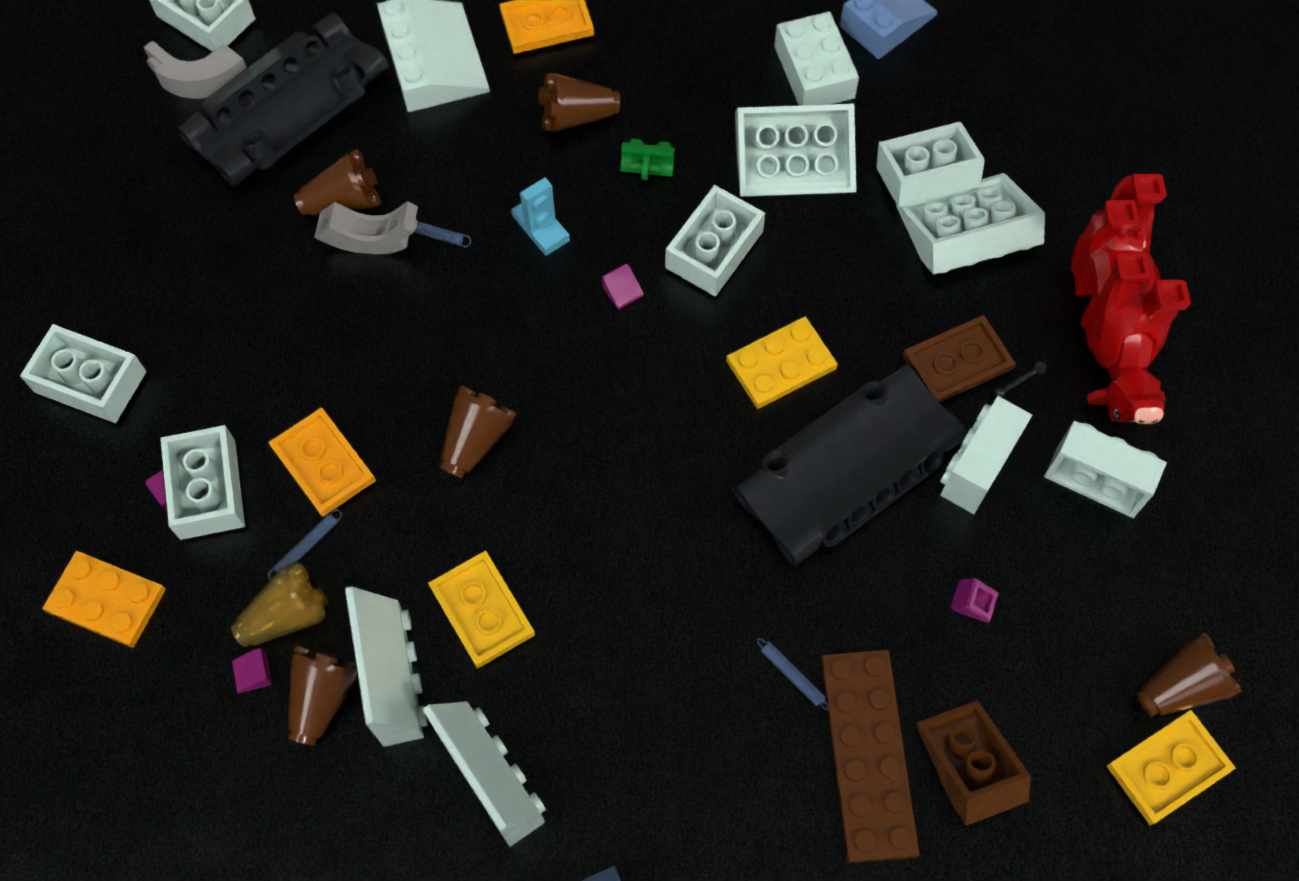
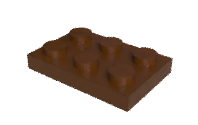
(959, 359)

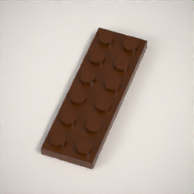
(869, 757)

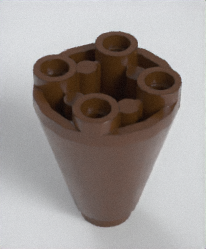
(574, 102)
(342, 182)
(472, 430)
(1189, 679)
(316, 692)

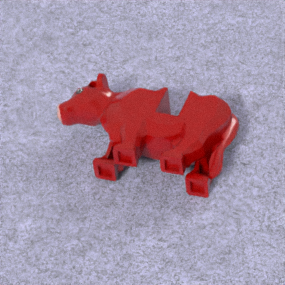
(1129, 301)

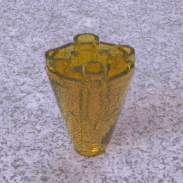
(281, 608)

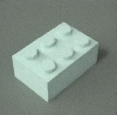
(206, 20)
(816, 60)
(929, 164)
(714, 240)
(83, 373)
(983, 453)
(1105, 469)
(202, 482)

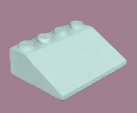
(432, 51)
(796, 150)
(974, 224)
(386, 667)
(486, 770)

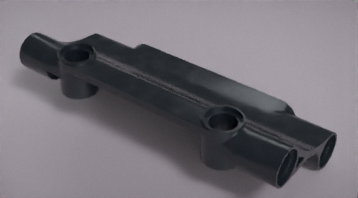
(289, 102)
(850, 464)

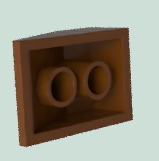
(974, 763)

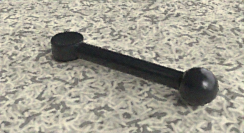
(1039, 369)

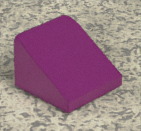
(622, 286)
(157, 487)
(974, 599)
(252, 671)

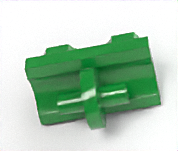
(647, 158)

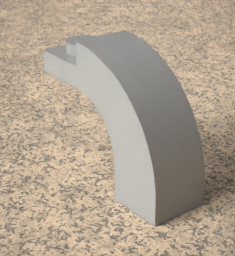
(194, 78)
(366, 233)

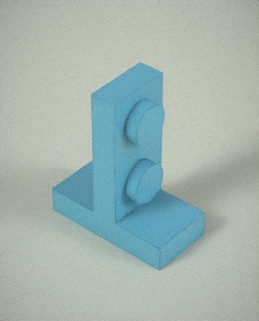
(538, 218)

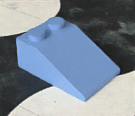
(884, 23)

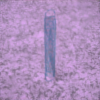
(440, 232)
(325, 522)
(786, 671)

